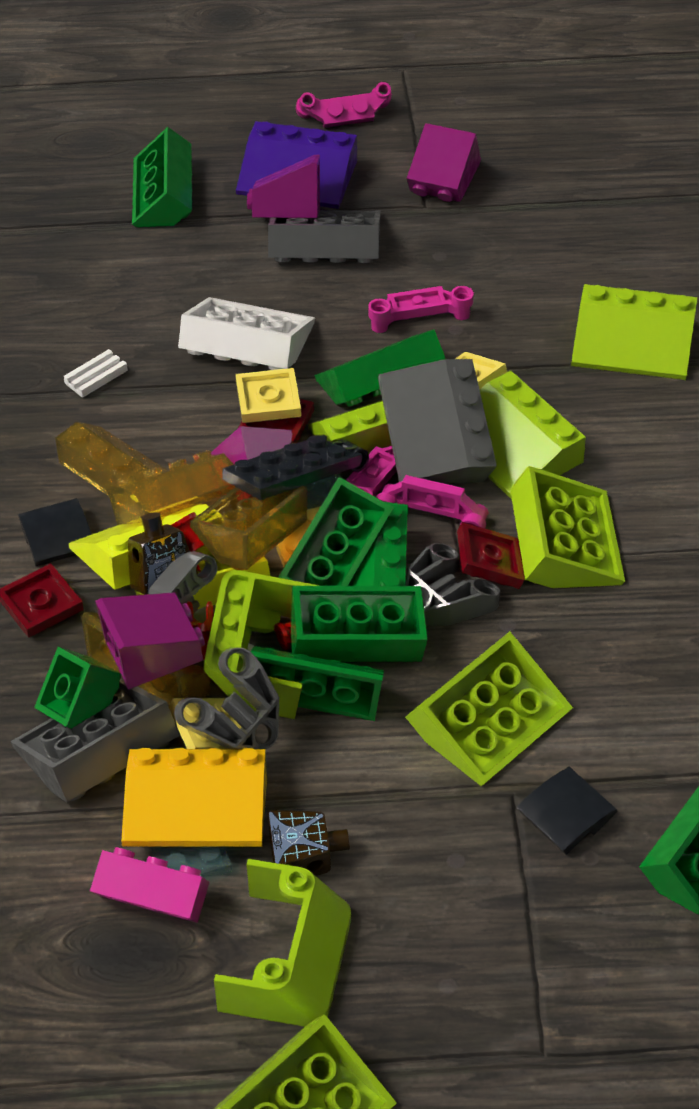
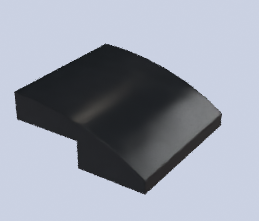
(52, 529)
(566, 809)

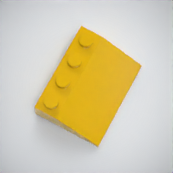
(194, 798)

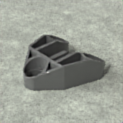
(183, 580)
(443, 598)
(256, 689)

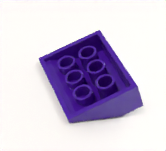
(279, 146)

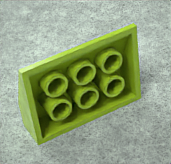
(634, 331)
(527, 432)
(565, 532)
(490, 710)
(312, 1073)

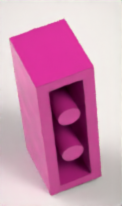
(150, 884)

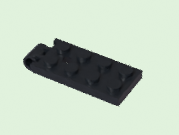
(295, 466)

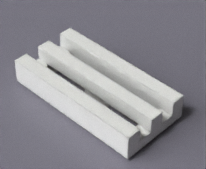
(93, 371)

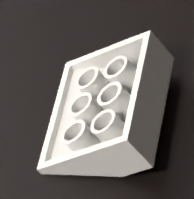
(244, 333)

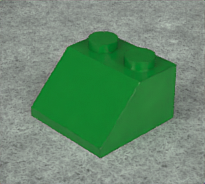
(76, 688)

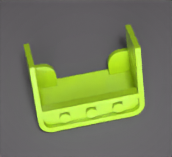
(246, 605)
(303, 985)

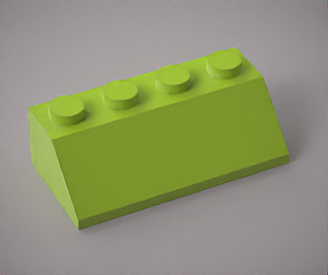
(361, 426)

